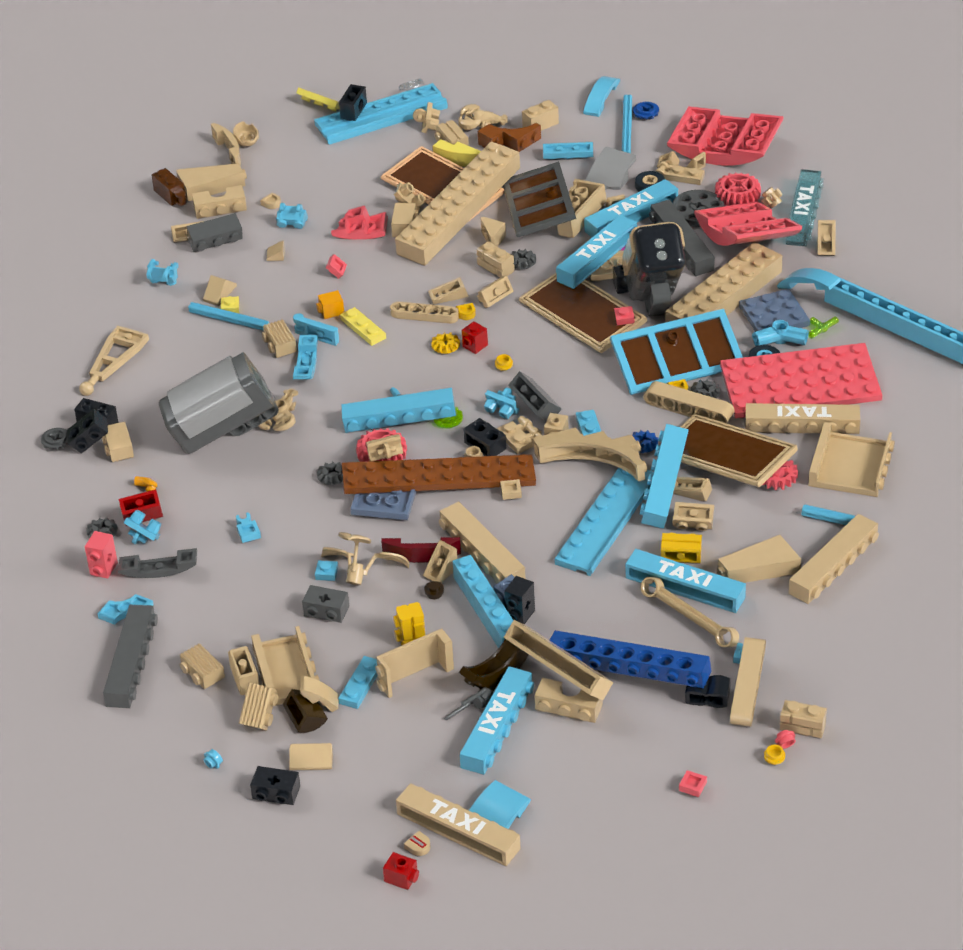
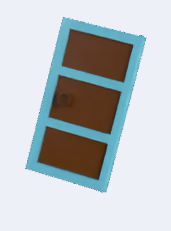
(675, 350)

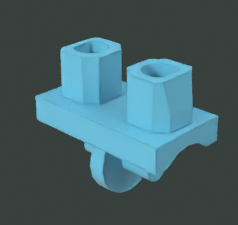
(503, 400)
(135, 522)

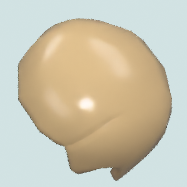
(245, 134)

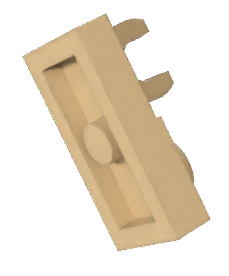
(495, 291)

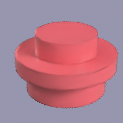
(785, 739)

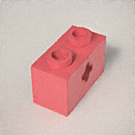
(101, 554)

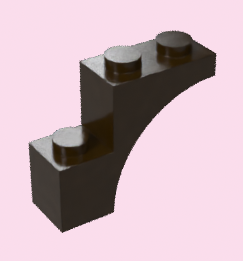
(492, 669)

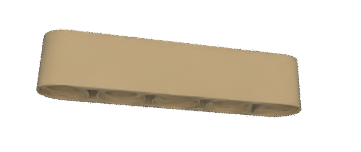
(687, 402)
(748, 681)

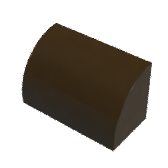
(303, 713)

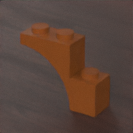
(515, 139)

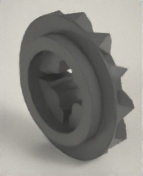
(523, 259)
(712, 387)
(53, 434)
(330, 478)
(110, 526)

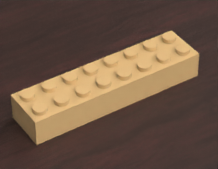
(730, 284)

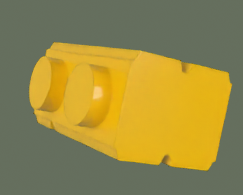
(681, 547)
(409, 623)

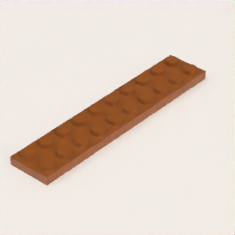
(437, 473)

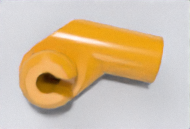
(145, 482)

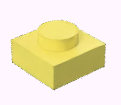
(230, 304)

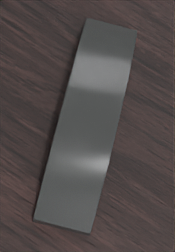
(159, 567)

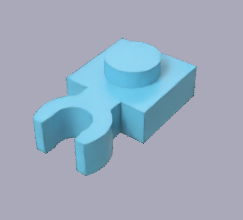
(247, 529)

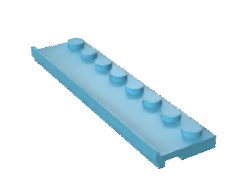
(381, 113)
(603, 522)

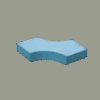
(117, 610)

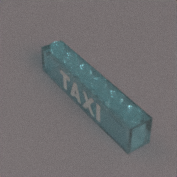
(805, 205)

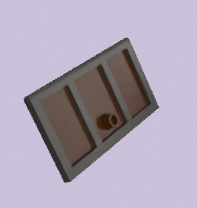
(538, 199)

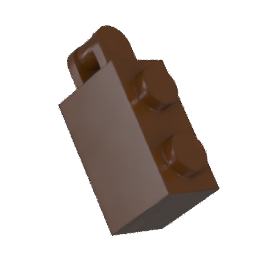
(169, 187)

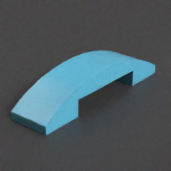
(599, 94)
(822, 279)
(306, 357)

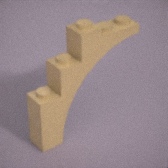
(597, 446)

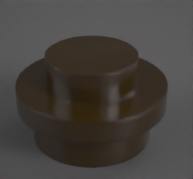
(434, 589)

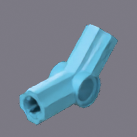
(780, 334)

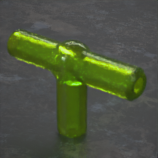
(821, 326)

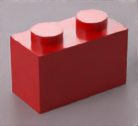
(145, 502)

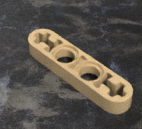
(443, 314)

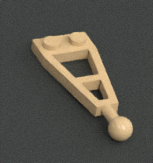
(120, 335)

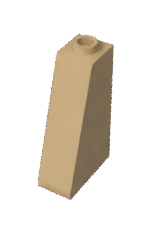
(211, 178)
(760, 561)

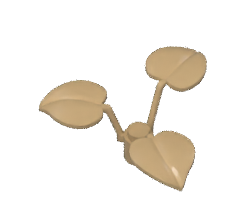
(356, 570)

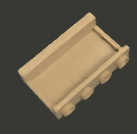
(284, 662)

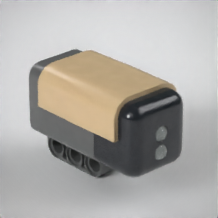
(654, 264)

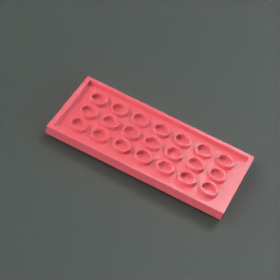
(802, 377)

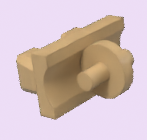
(428, 118)
(405, 194)
(384, 447)

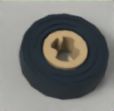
(647, 179)

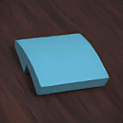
(500, 804)

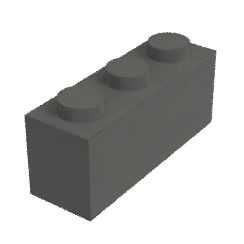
(214, 232)
(534, 396)

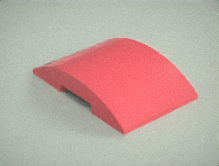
(723, 138)
(744, 224)

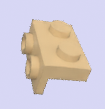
(693, 516)

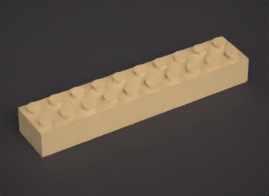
(457, 203)

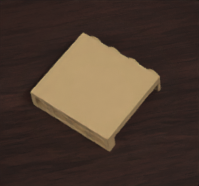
(850, 462)

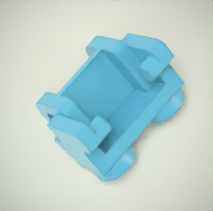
(291, 216)
(158, 274)

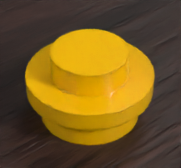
(503, 362)
(774, 754)

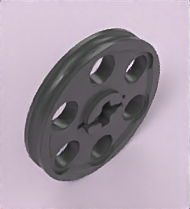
(695, 204)

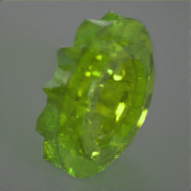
(450, 422)

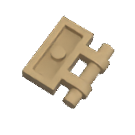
(517, 438)

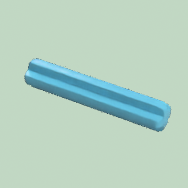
(826, 515)

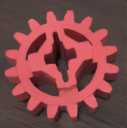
(783, 476)

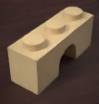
(209, 206)
(550, 699)

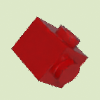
(474, 337)
(400, 871)

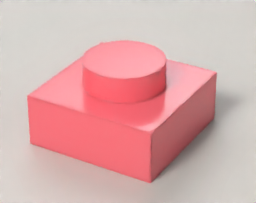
(336, 266)
(624, 315)
(692, 783)

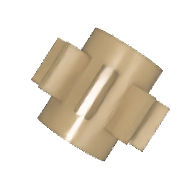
(771, 197)

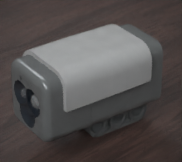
(216, 402)

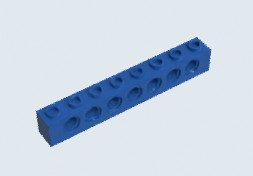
(636, 659)

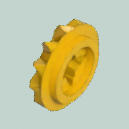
(439, 346)

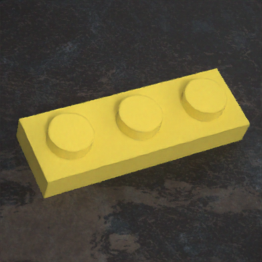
(318, 99)
(363, 326)

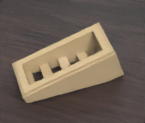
(453, 291)
(697, 488)

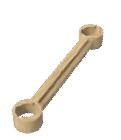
(689, 612)

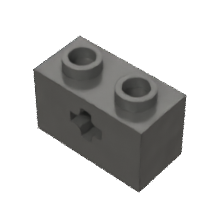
(325, 603)

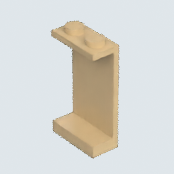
(414, 657)

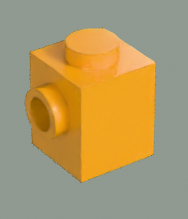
(330, 304)

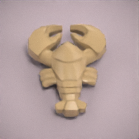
(479, 117)
(284, 418)

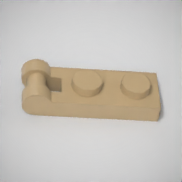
(681, 174)

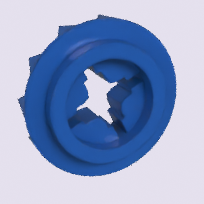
(646, 110)
(649, 444)

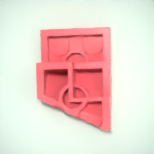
(359, 225)

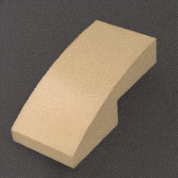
(318, 691)

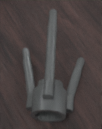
(479, 699)

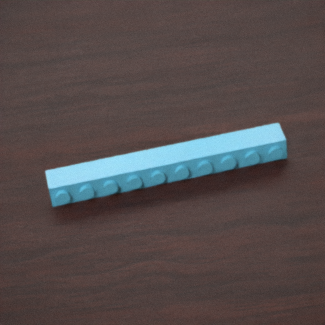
(897, 319)

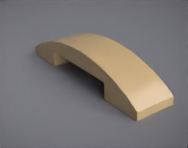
(224, 136)

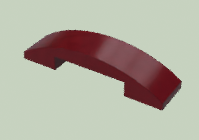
(417, 551)

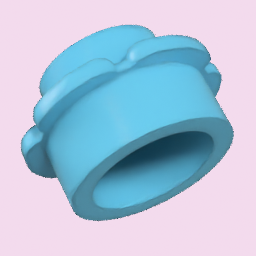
(212, 759)

